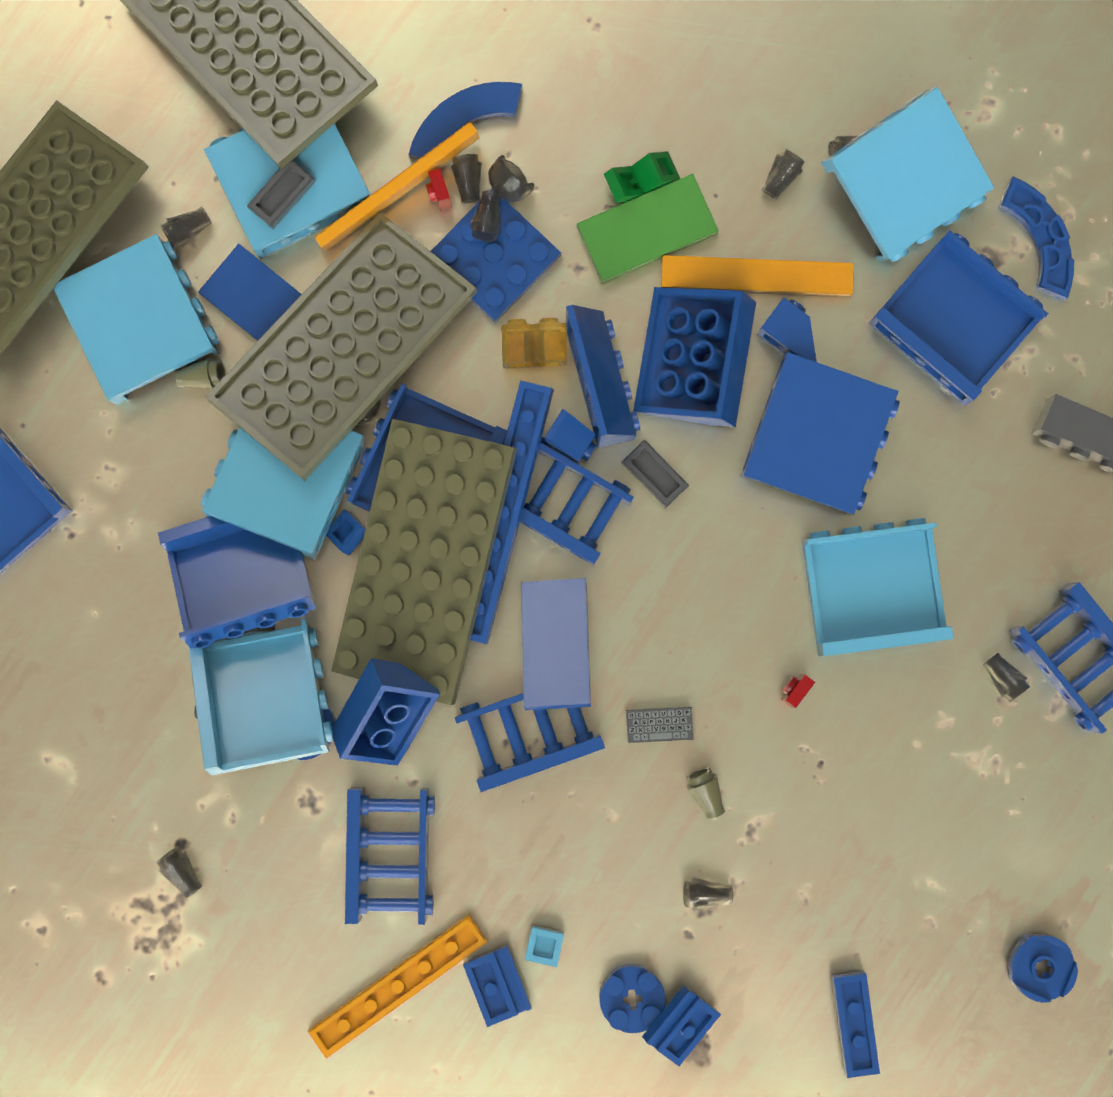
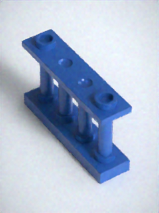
(558, 530)
(1096, 627)
(523, 762)
(358, 870)

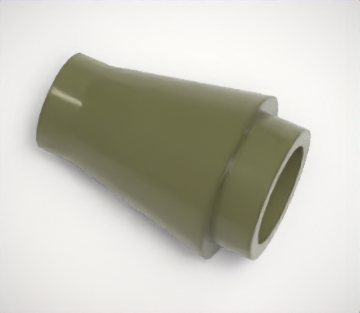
(201, 374)
(706, 791)

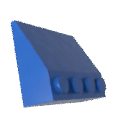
(695, 355)
(600, 376)

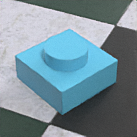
(544, 946)

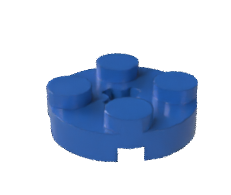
(617, 985)
(1050, 985)

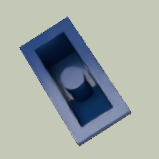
(789, 330)
(571, 438)

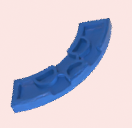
(465, 106)
(1047, 233)

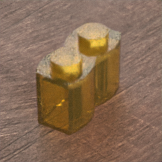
(534, 344)

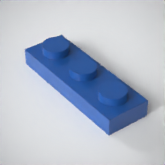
(855, 1024)

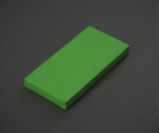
(647, 228)

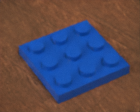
(498, 268)

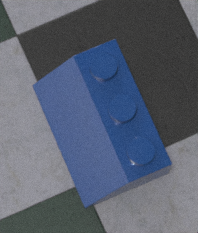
(383, 713)

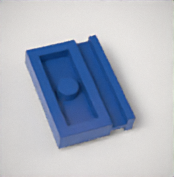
(497, 985)
(681, 1025)

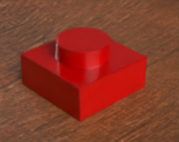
(437, 189)
(796, 689)

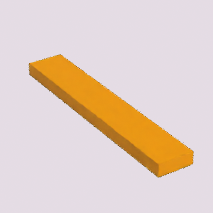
(397, 187)
(758, 275)
(397, 986)

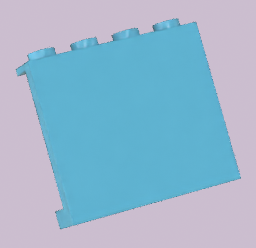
(246, 169)
(910, 174)
(136, 317)
(272, 501)
(875, 588)
(260, 699)

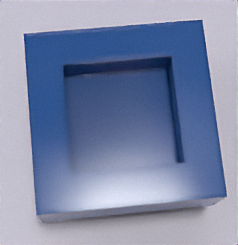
(346, 532)

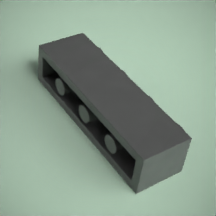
(1078, 429)

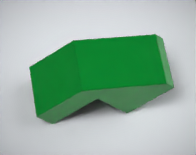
(642, 177)

